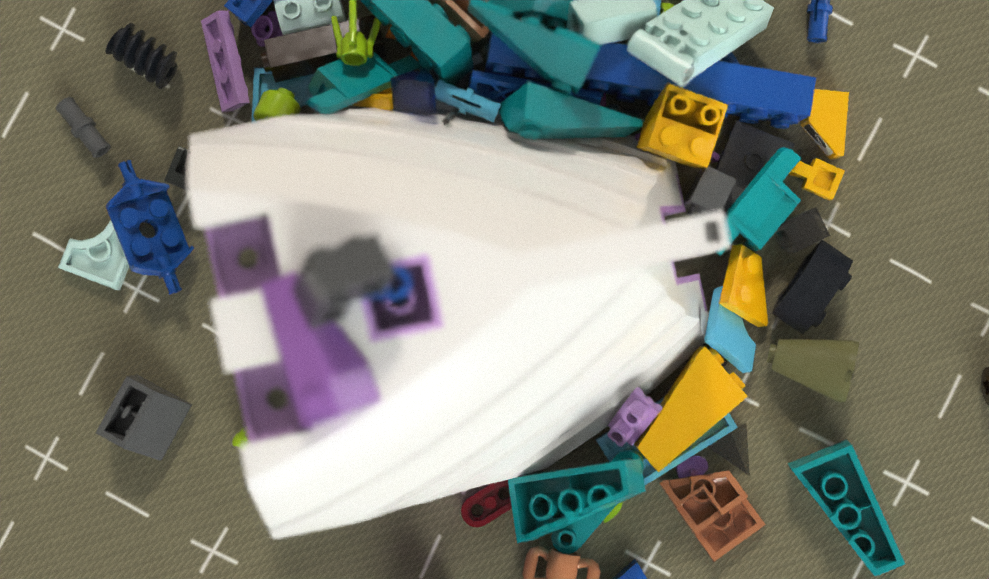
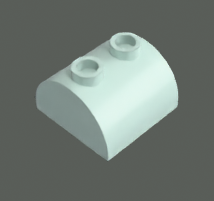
(307, 14)

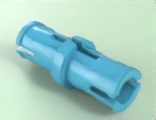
(444, 93)

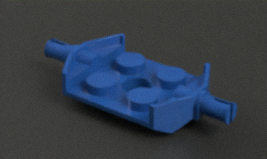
(148, 203)

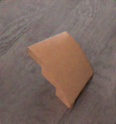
(714, 510)

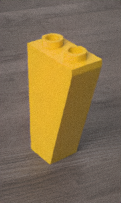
(691, 407)

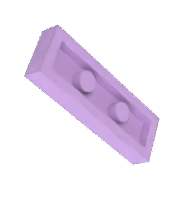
(225, 61)

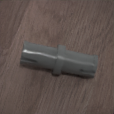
(83, 127)

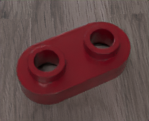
(492, 504)

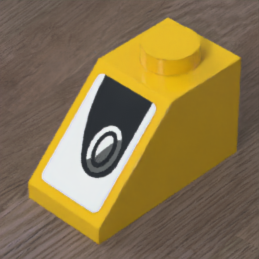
(828, 121)

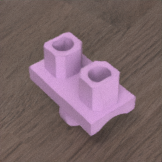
(633, 418)

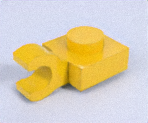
(819, 177)

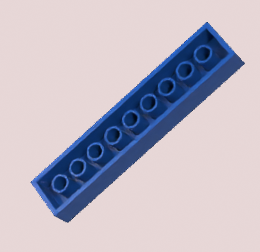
(747, 90)

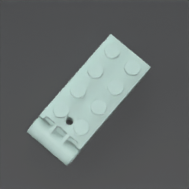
(697, 35)

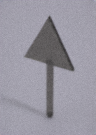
(734, 448)

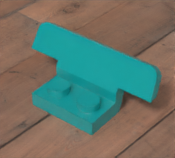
(342, 85)
(763, 202)

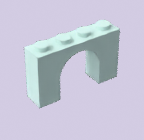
(609, 19)

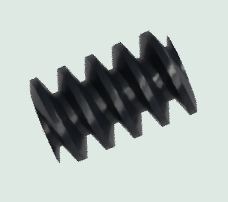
(143, 55)

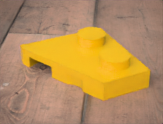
(744, 286)

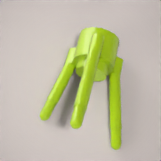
(354, 48)

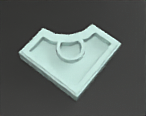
(97, 258)

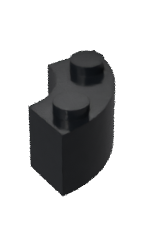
(813, 287)

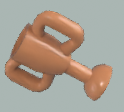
(559, 564)

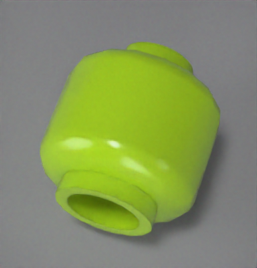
(275, 104)

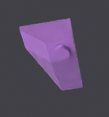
(320, 362)

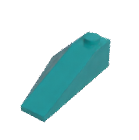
(556, 56)
(549, 114)

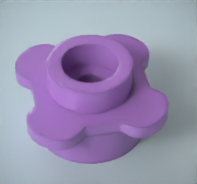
(259, 28)

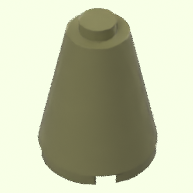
(817, 364)

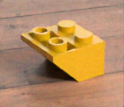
(682, 127)

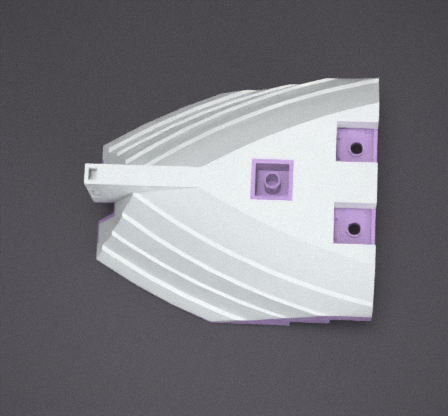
(527, 312)

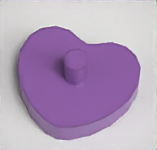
(692, 466)

